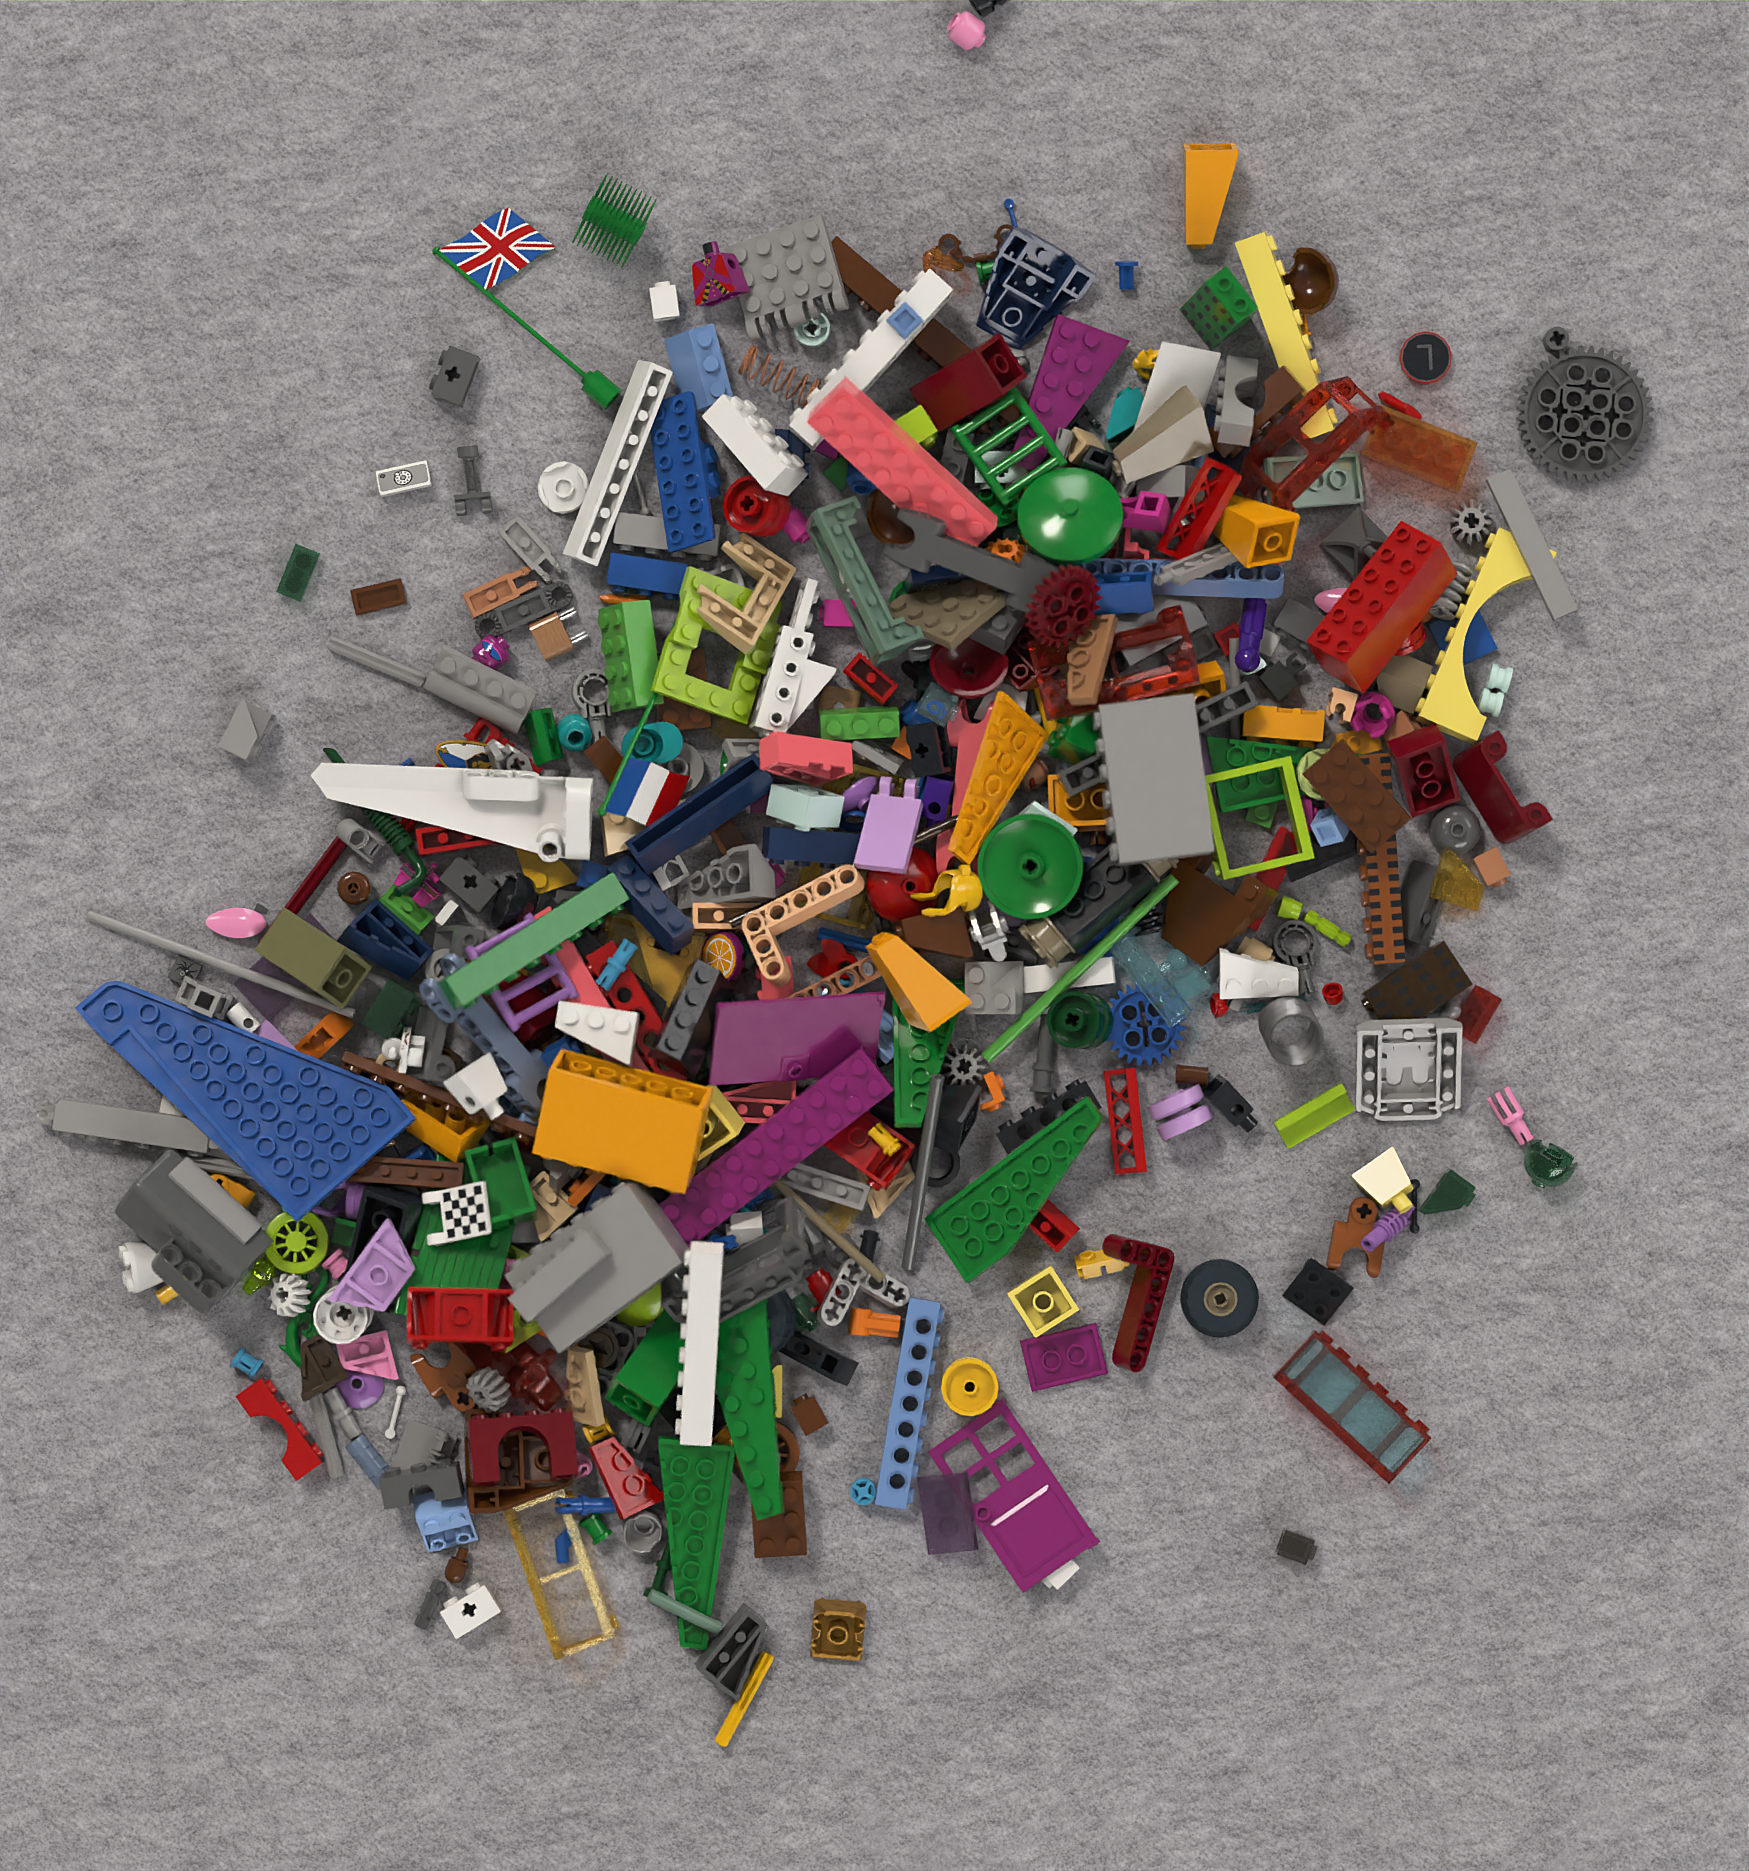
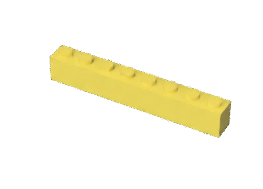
(1283, 322)

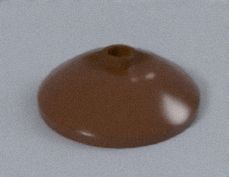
(884, 522)

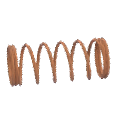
(752, 353)

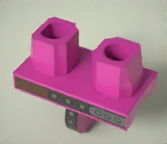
(427, 892)

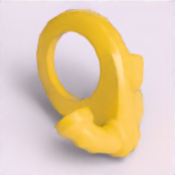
(1145, 360)

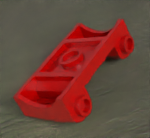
(866, 1155)
(459, 1316)

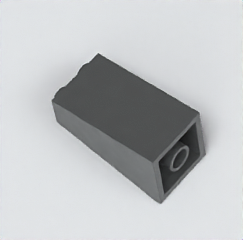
(1129, 657)

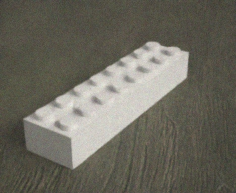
(876, 349)

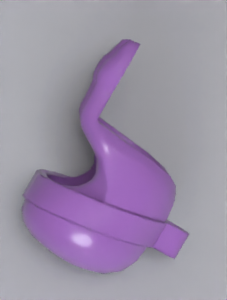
(348, 1203)

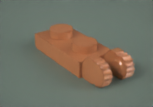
(497, 592)

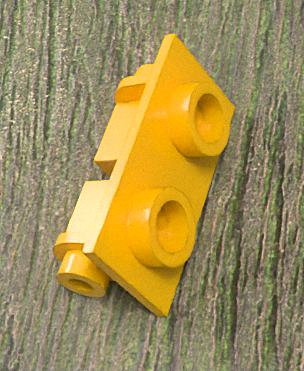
(1089, 1264)

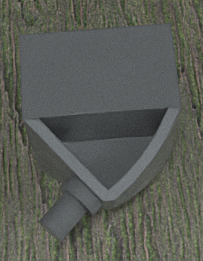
(1354, 543)

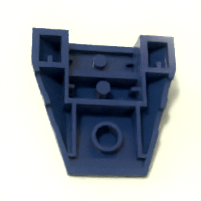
(1030, 287)

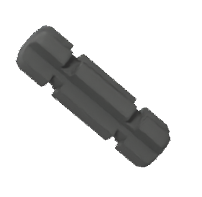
(430, 1604)

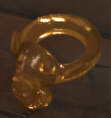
(936, 258)

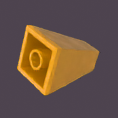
(1206, 183)
(1257, 531)
(917, 987)

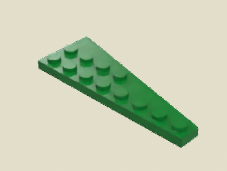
(749, 1404)
(695, 1503)

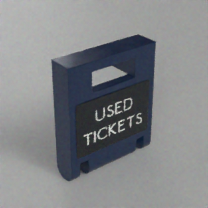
(936, 577)

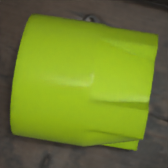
(1289, 908)

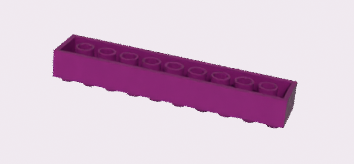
(777, 1145)

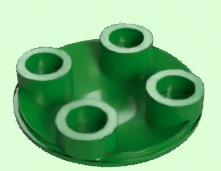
(1005, 514)

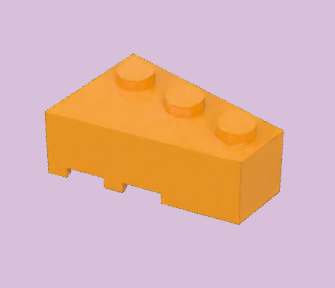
(1283, 725)

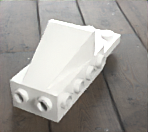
(790, 678)

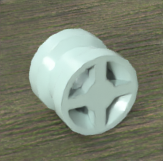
(1499, 678)
(1490, 702)

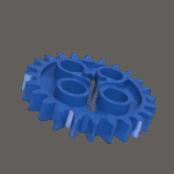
(1122, 1027)

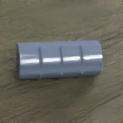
(367, 1458)

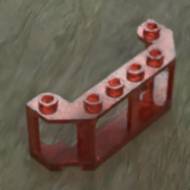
(1319, 455)

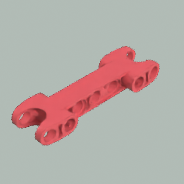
(968, 739)

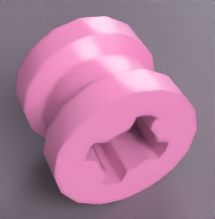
(336, 1264)

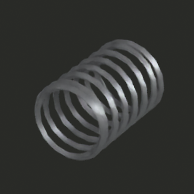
(1301, 1051)

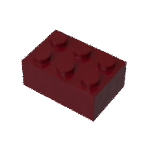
(1423, 770)

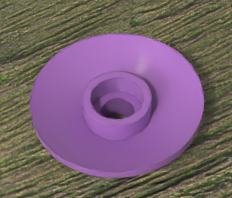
(859, 794)
(364, 1396)

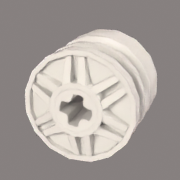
(336, 1325)

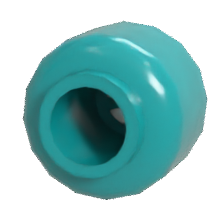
(574, 732)

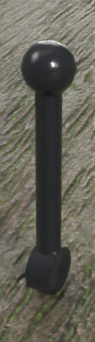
(1414, 1227)

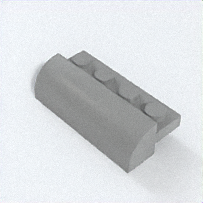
(480, 690)

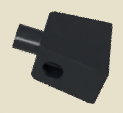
(1224, 1097)

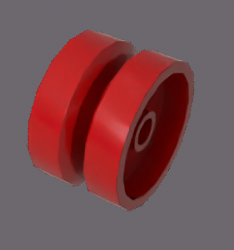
(754, 509)

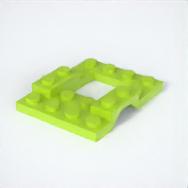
(670, 675)

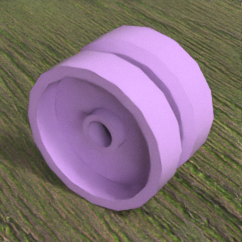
(1178, 1108)

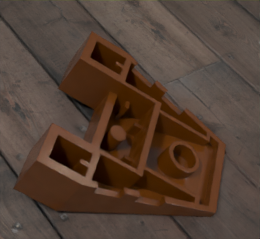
(1207, 915)

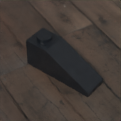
(820, 1358)

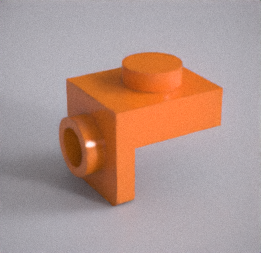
(995, 1086)

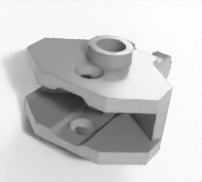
(990, 931)

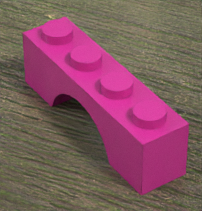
(1146, 512)

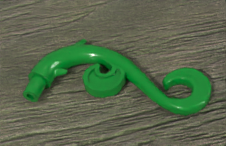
(292, 1346)

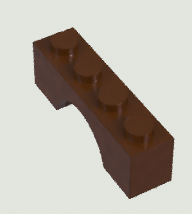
(1281, 390)

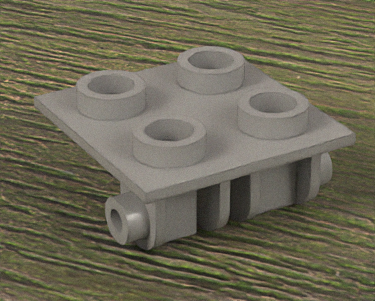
(423, 1445)

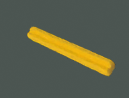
(747, 1694)

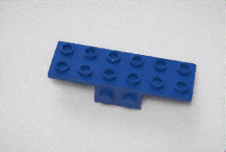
(684, 473)

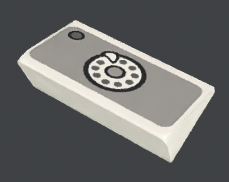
(403, 478)

